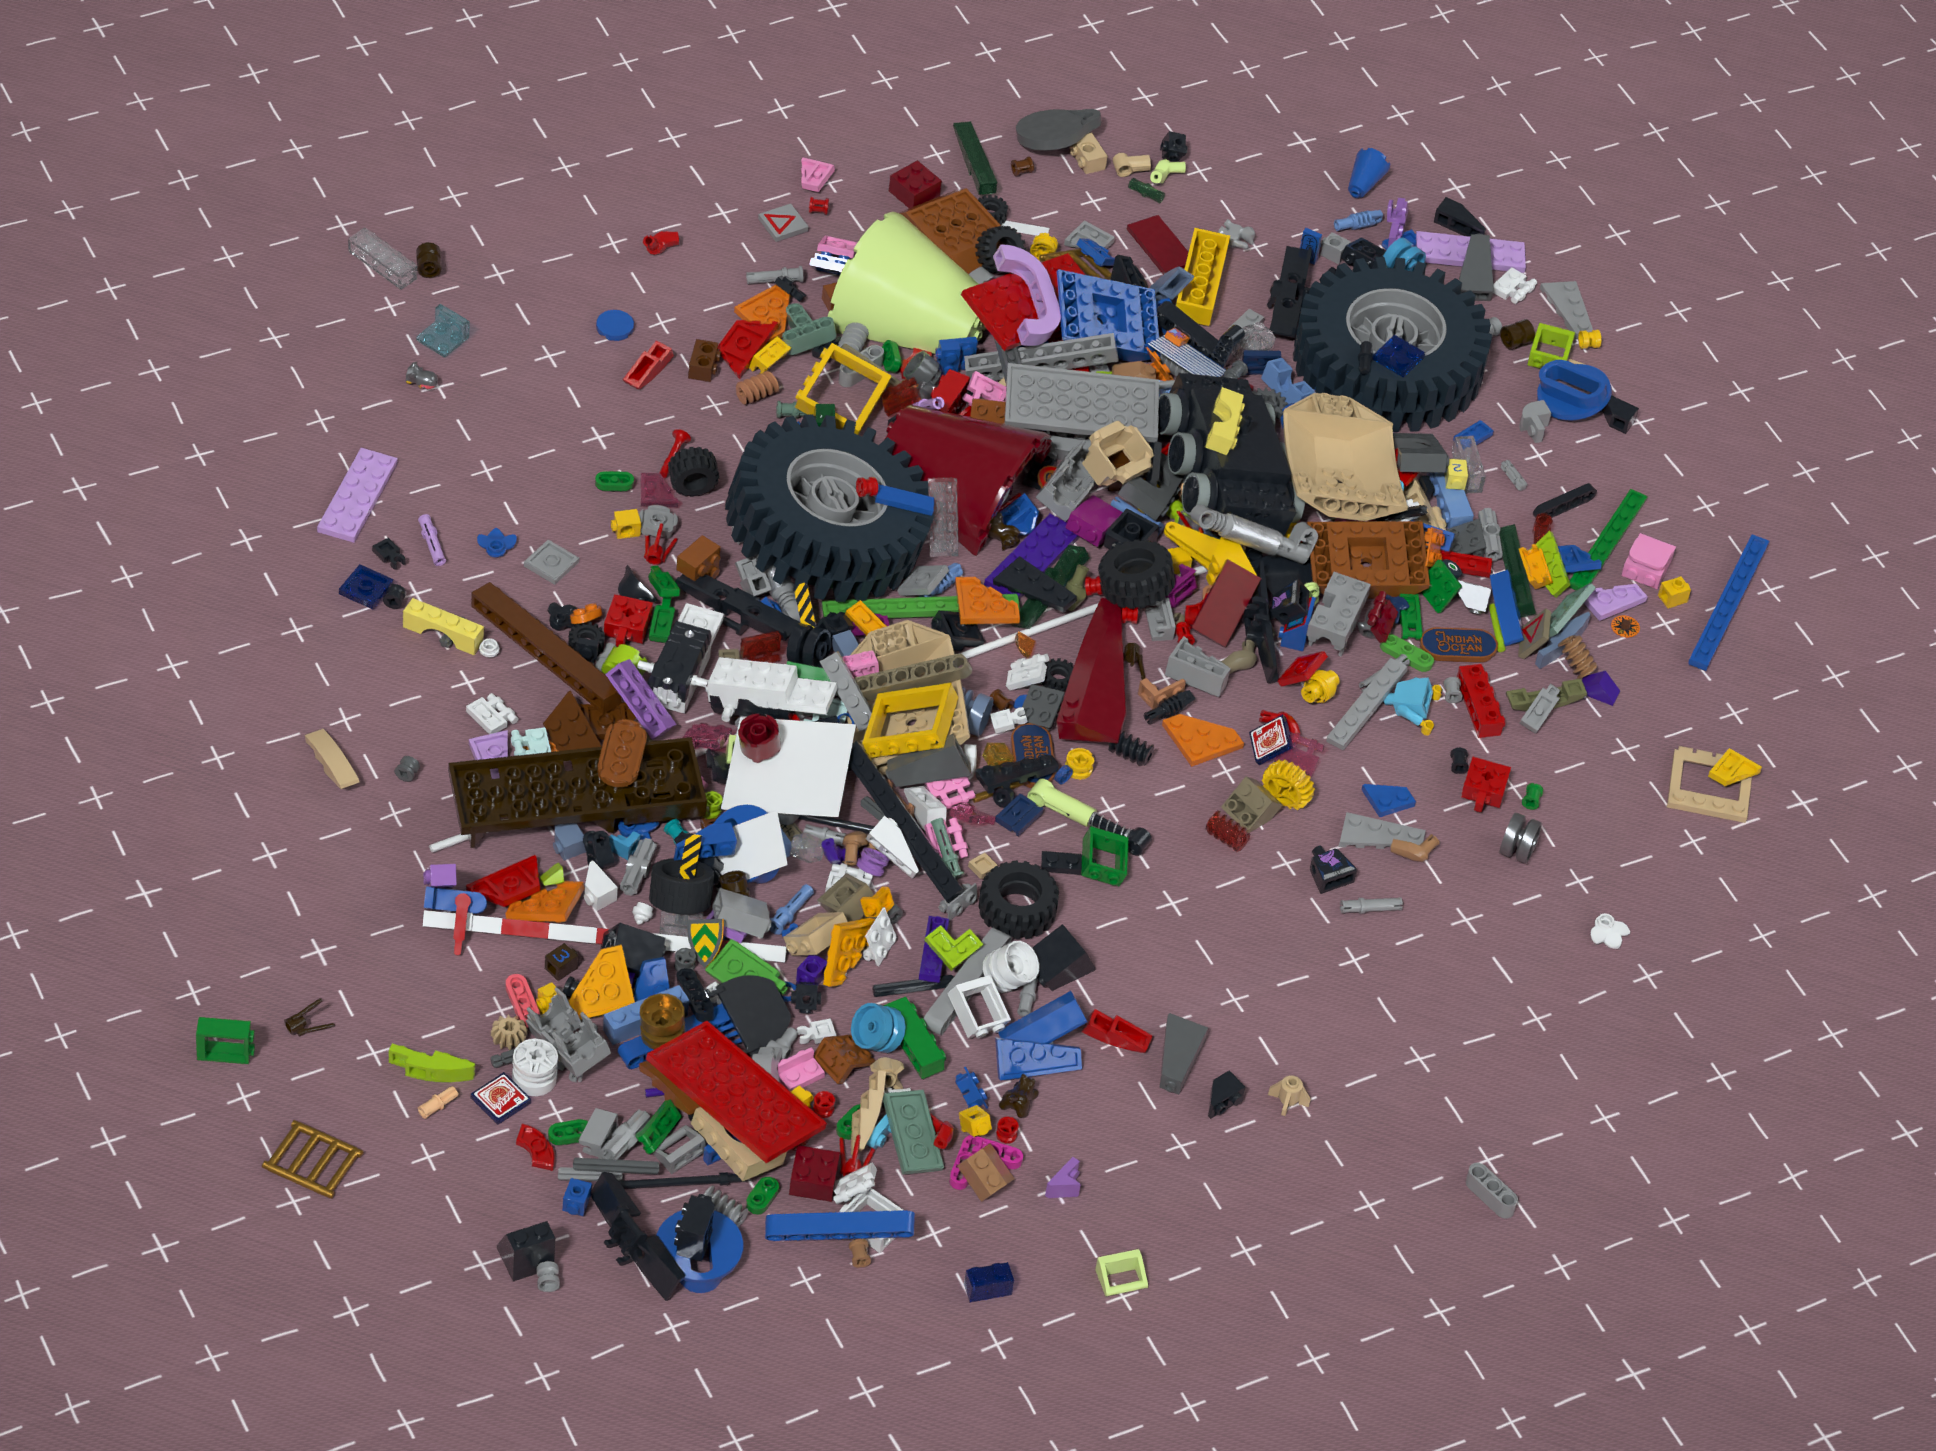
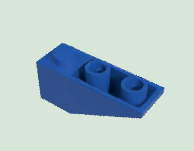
(716, 841)

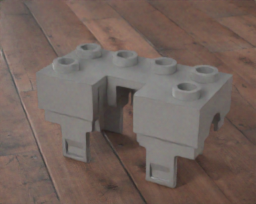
(1060, 491)
(1341, 611)
(575, 1051)

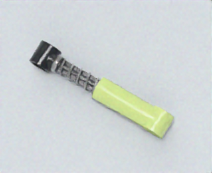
(1046, 795)

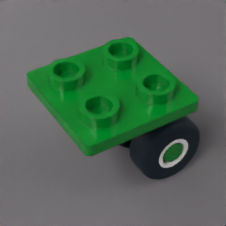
(1443, 584)

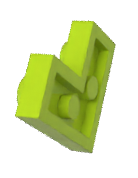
(952, 951)

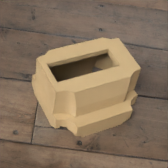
(1111, 440)

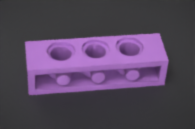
(640, 699)
(440, 876)

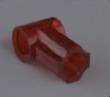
(1541, 526)

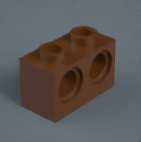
(703, 360)

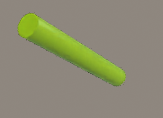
(1496, 627)

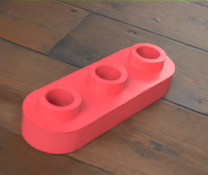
(519, 995)

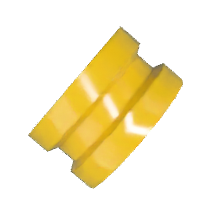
(1043, 244)
(1081, 762)

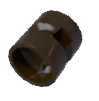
(428, 260)
(1517, 333)
(735, 882)

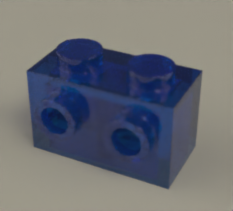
(988, 1282)

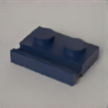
(1257, 360)
(1019, 814)

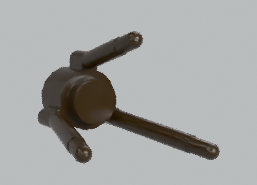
(1132, 655)
(296, 1022)

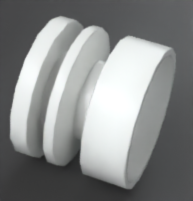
(1011, 966)
(535, 1066)

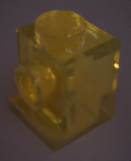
(997, 754)

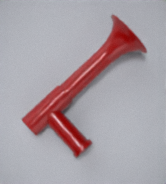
(680, 438)

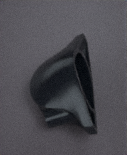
(633, 588)

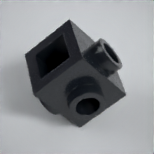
(1173, 146)
(806, 989)

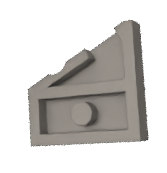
(1089, 231)

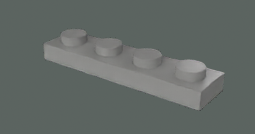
(848, 690)

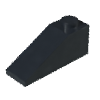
(1457, 218)

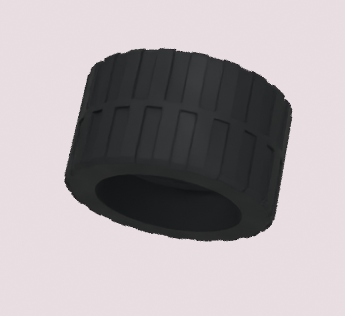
(677, 894)

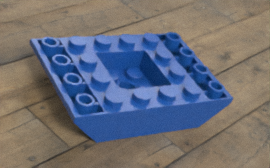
(1122, 307)

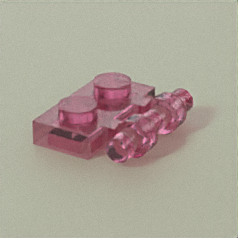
(708, 736)
(1305, 760)

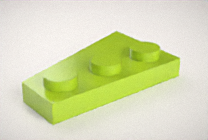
(1554, 563)

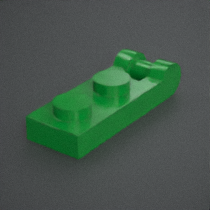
(1411, 618)
(658, 1126)

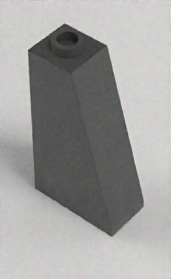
(1477, 268)
(929, 765)
(1180, 1050)

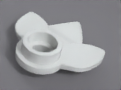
(1608, 931)

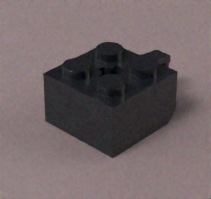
(1130, 527)
(695, 1227)

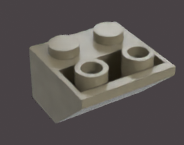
(1251, 804)

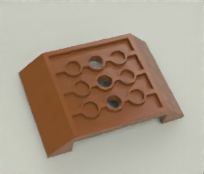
(957, 240)

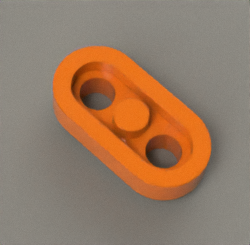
(586, 614)

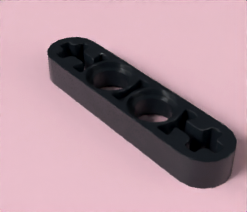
(1566, 501)
(694, 995)

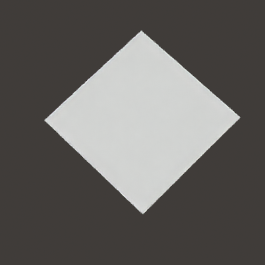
(799, 779)

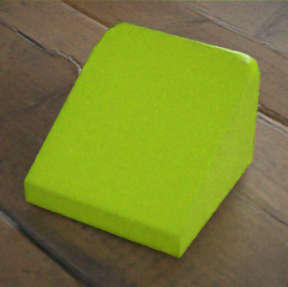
(553, 875)

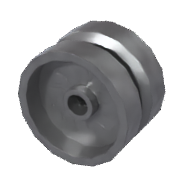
(1517, 836)

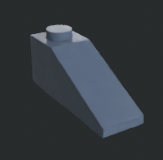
(568, 840)

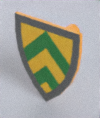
(705, 938)

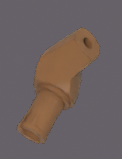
(852, 842)
(1413, 851)

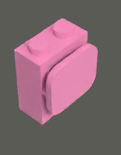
(1648, 561)

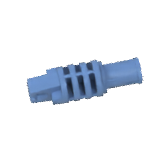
(1359, 220)
(954, 571)

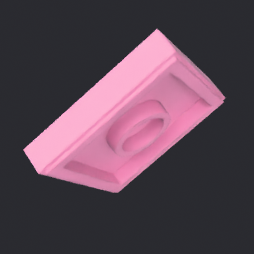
(837, 246)

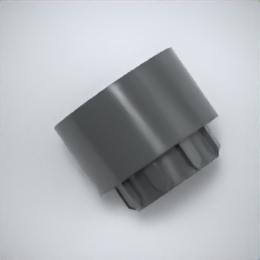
(923, 367)

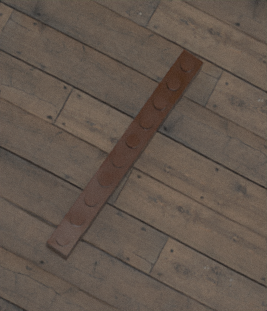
(545, 647)

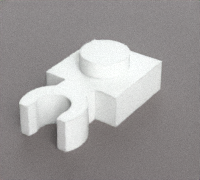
(1005, 720)
(817, 1031)

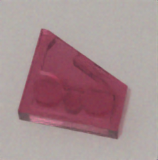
(656, 491)
(967, 813)

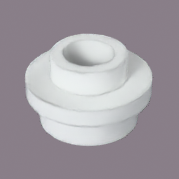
(489, 648)

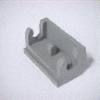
(1161, 621)
(598, 1131)

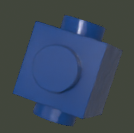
(577, 1197)

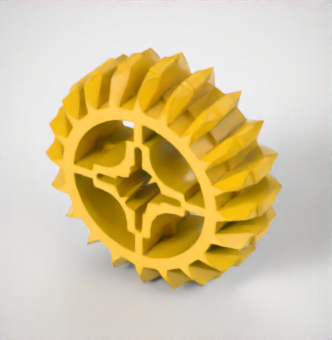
(1288, 784)

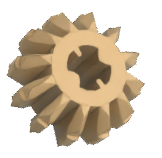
(508, 1032)

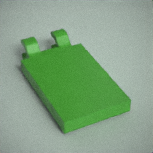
(738, 961)

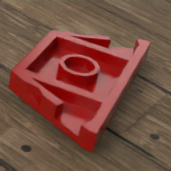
(744, 342)
(509, 883)

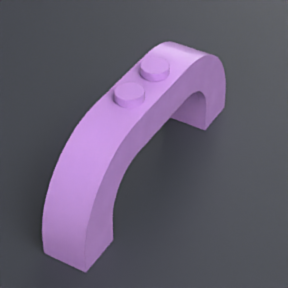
(1030, 269)

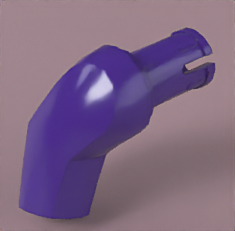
(833, 853)

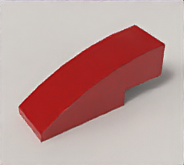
(649, 365)
(1116, 1032)

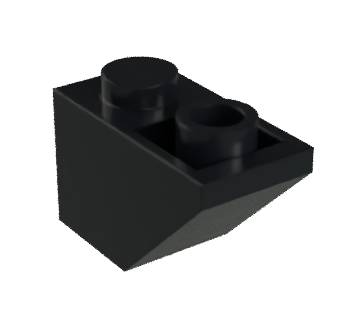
(1620, 414)
(1225, 1093)

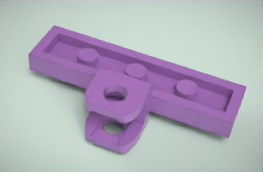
(1398, 219)

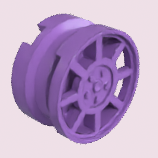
(872, 862)

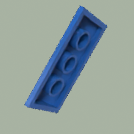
(1047, 1022)

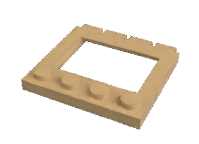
(1704, 803)

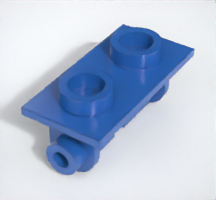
(967, 1082)

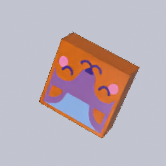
(1176, 337)

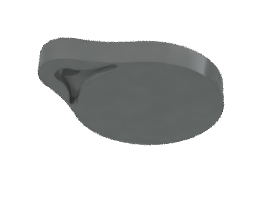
(1056, 128)

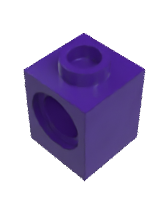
(811, 969)

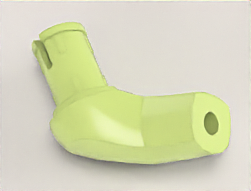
(1165, 167)

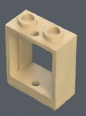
(813, 934)

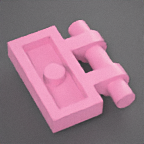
(985, 388)
(942, 788)
(956, 830)

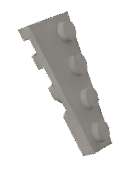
(1568, 304)
(1368, 831)

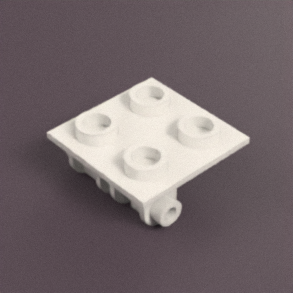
(879, 938)

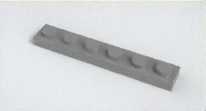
(1366, 704)

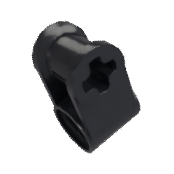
(599, 849)

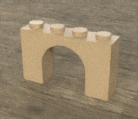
(734, 1153)

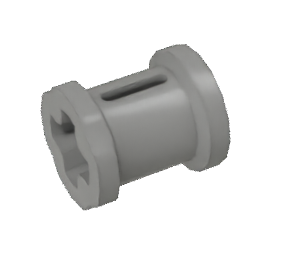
(1452, 688)

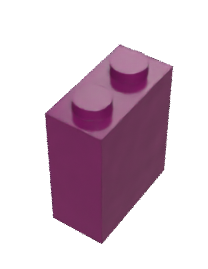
(1092, 520)

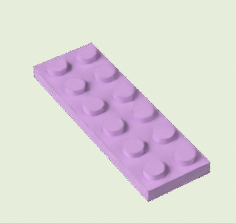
(1451, 250)
(357, 495)

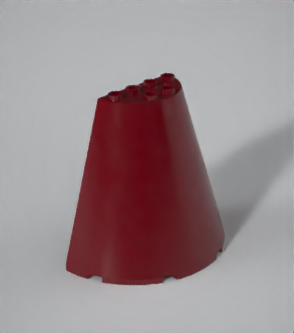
(976, 452)

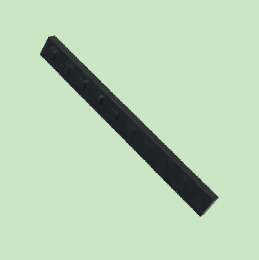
(913, 835)

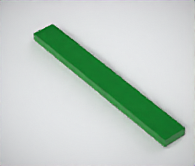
(1610, 536)

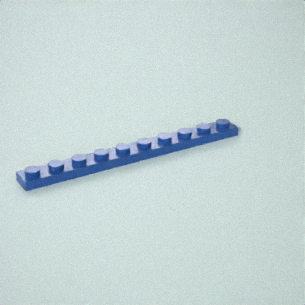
(1728, 602)

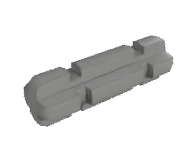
(1514, 475)

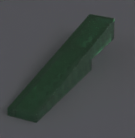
(975, 158)
(1514, 564)
(1061, 573)

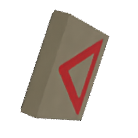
(1535, 633)

